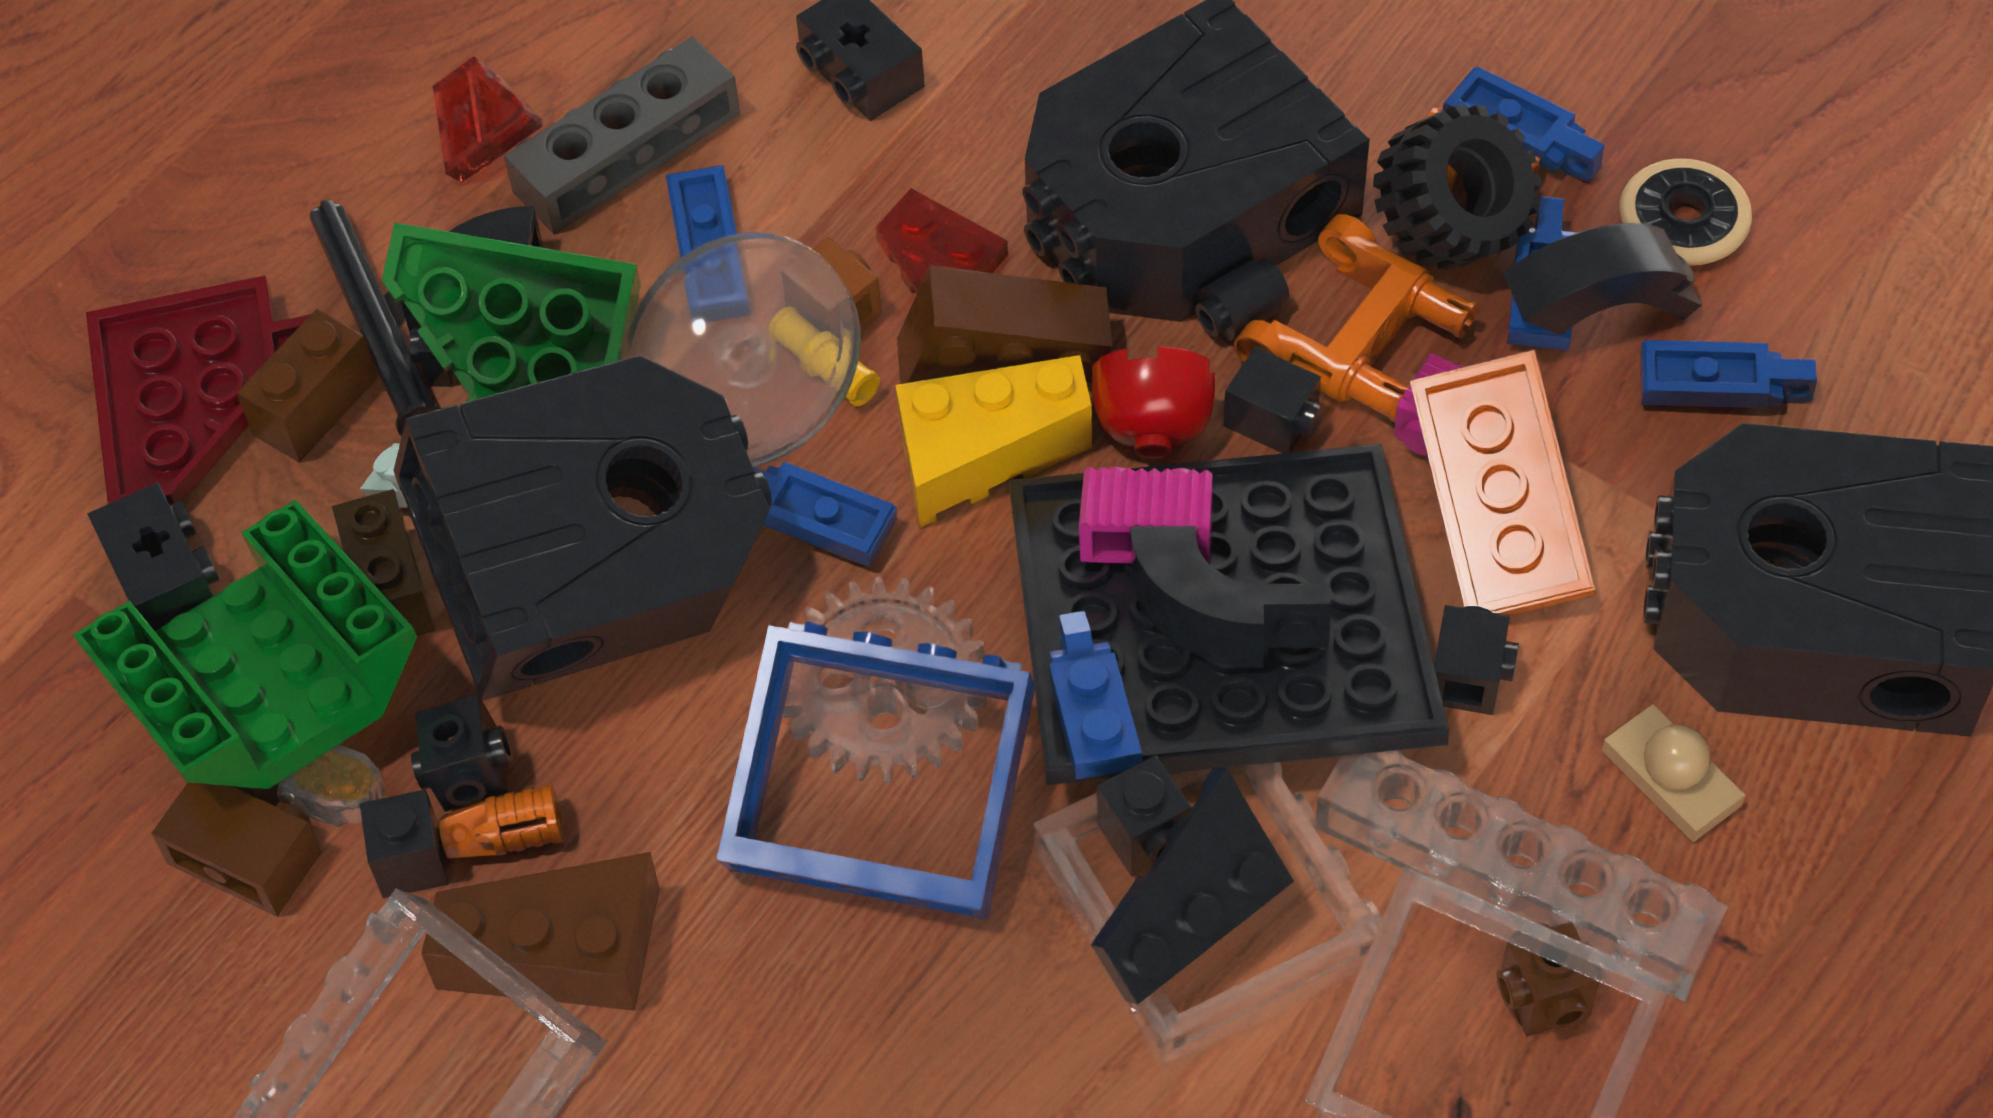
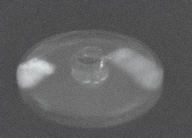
(761, 328)

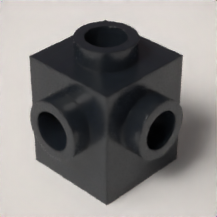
(468, 764)

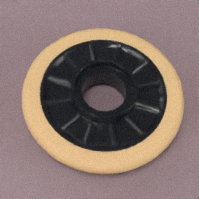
(1713, 191)

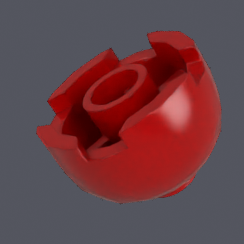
(1153, 400)

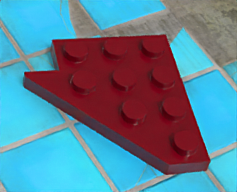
(172, 381)

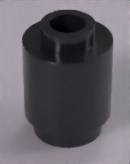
(1241, 296)

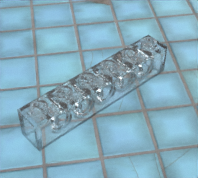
(1415, 837)

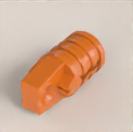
(503, 824)

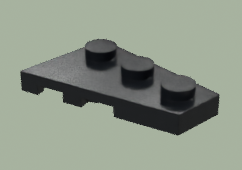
(1194, 894)

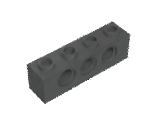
(622, 134)

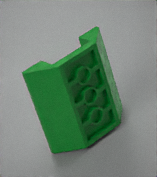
(264, 666)

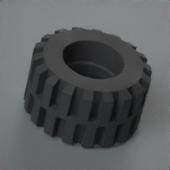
(1495, 178)

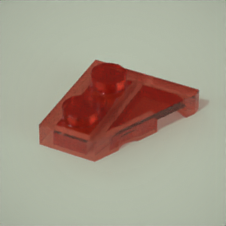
(479, 118)
(927, 233)

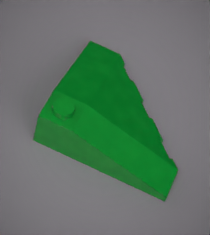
(510, 309)

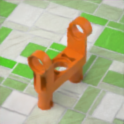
(1397, 293)

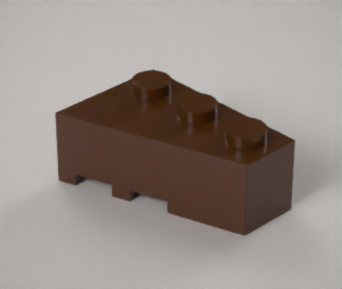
(998, 321)
(566, 930)

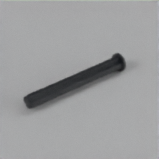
(371, 312)

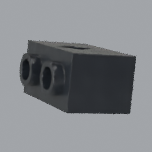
(860, 54)
(152, 556)

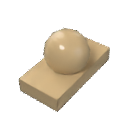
(1674, 771)

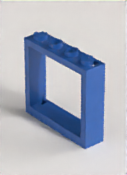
(872, 656)

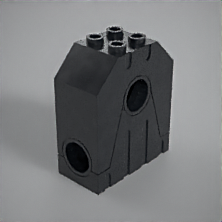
(1186, 163)
(526, 528)
(1829, 578)

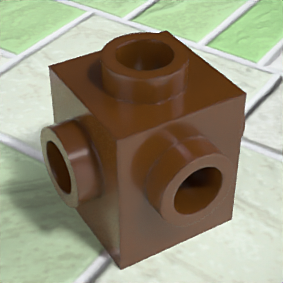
(1544, 991)

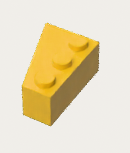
(990, 427)

